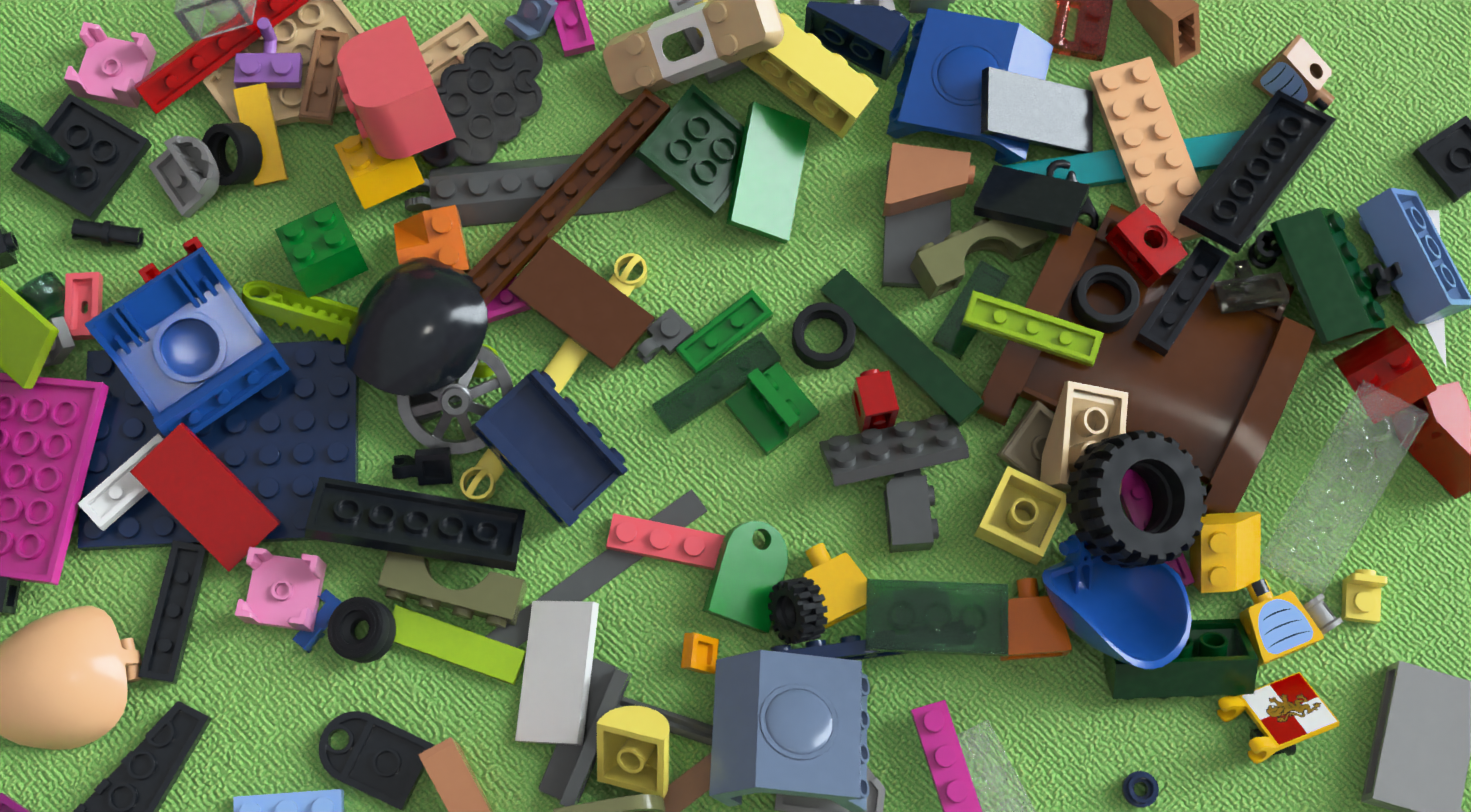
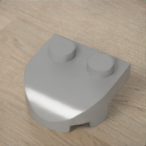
(187, 173)

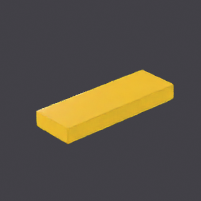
(256, 111)

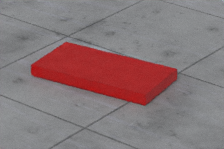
(205, 496)

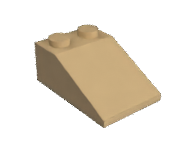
(1081, 419)

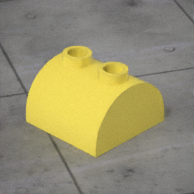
(634, 750)

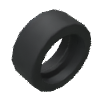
(248, 152)
(1119, 279)
(823, 311)

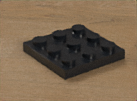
(100, 159)

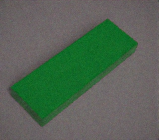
(724, 332)

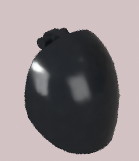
(417, 328)

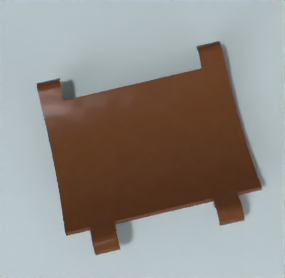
(1210, 393)

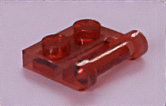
(1090, 28)

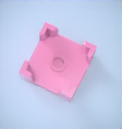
(111, 67)
(282, 590)

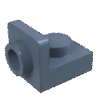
(532, 18)

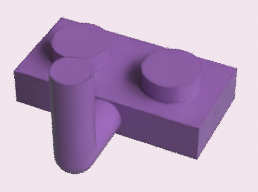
(269, 67)

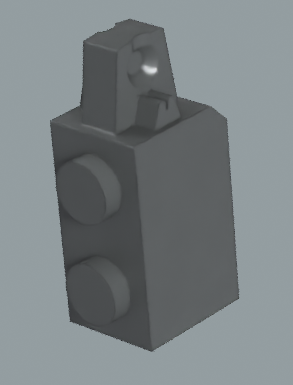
(909, 513)

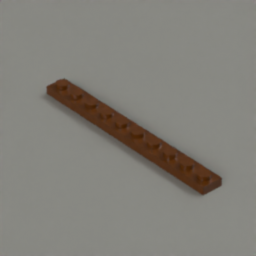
(568, 194)

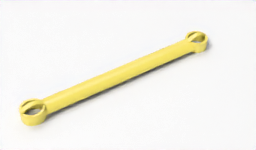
(560, 370)

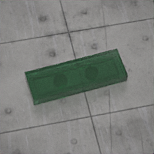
(954, 336)

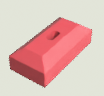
(79, 291)

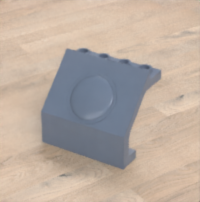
(790, 728)

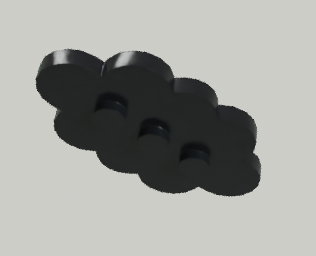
(487, 101)

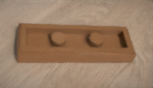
(321, 84)

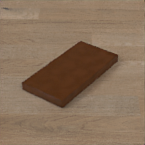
(581, 304)

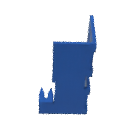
(309, 639)

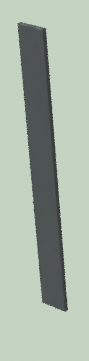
(599, 570)

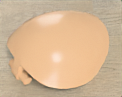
(65, 679)

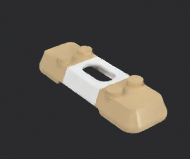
(729, 30)

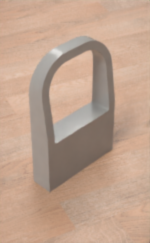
(1420, 742)

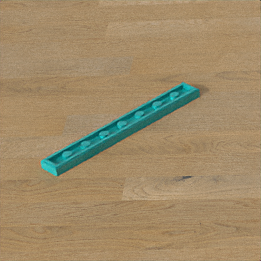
(1105, 169)

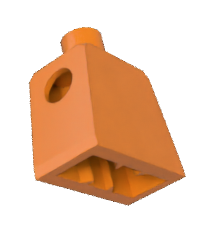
(1034, 625)

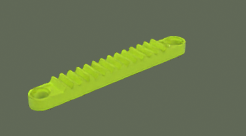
(312, 313)

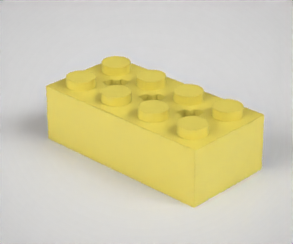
(814, 78)

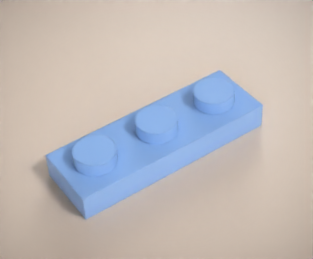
(292, 802)

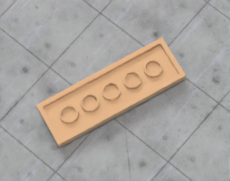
(1147, 141)

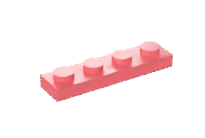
(664, 541)

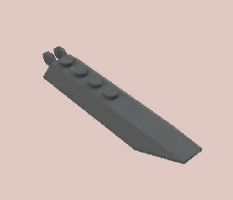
(510, 188)

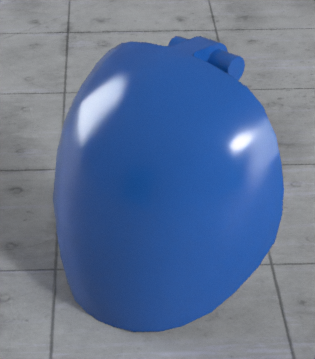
(1122, 612)

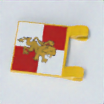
(1284, 713)

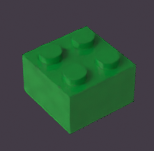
(321, 249)

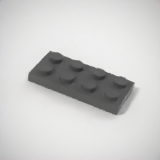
(893, 449)

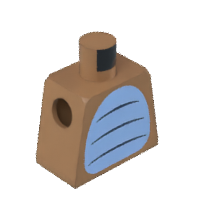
(1298, 73)

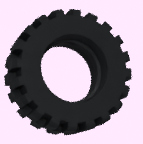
(1174, 493)

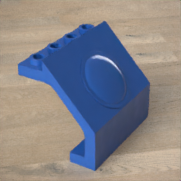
(944, 76)
(188, 345)

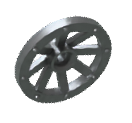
(459, 388)

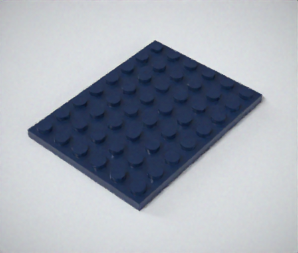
(271, 442)

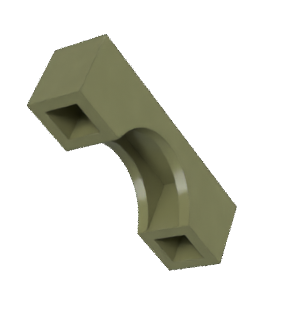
(942, 265)
(494, 598)

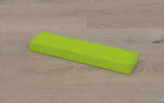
(1032, 328)
(457, 645)

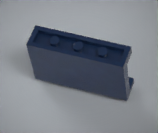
(549, 447)

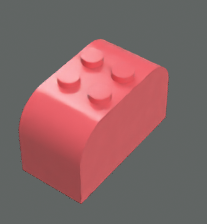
(392, 91)

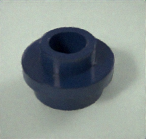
(1147, 781)

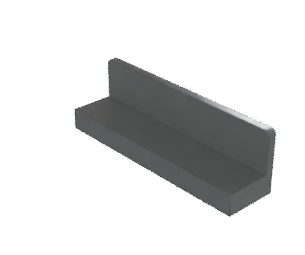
(573, 764)

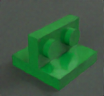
(771, 408)

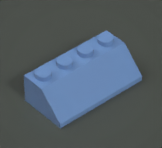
(1408, 236)

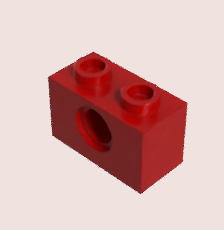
(1146, 262)
(874, 400)

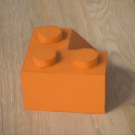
(433, 235)

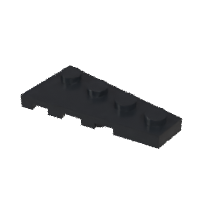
(153, 767)

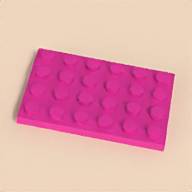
(43, 470)

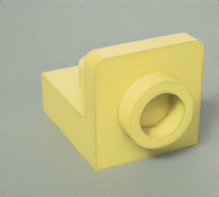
(1362, 596)

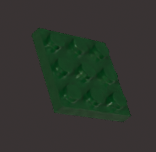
(696, 150)

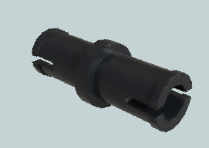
(107, 233)

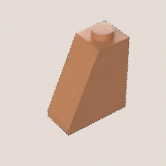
(1171, 25)
(925, 177)
(454, 778)

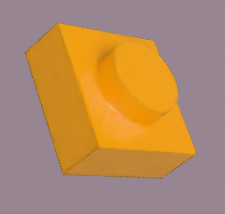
(699, 653)

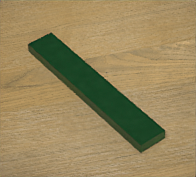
(903, 348)

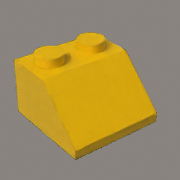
(1226, 552)

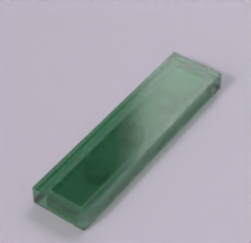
(715, 383)

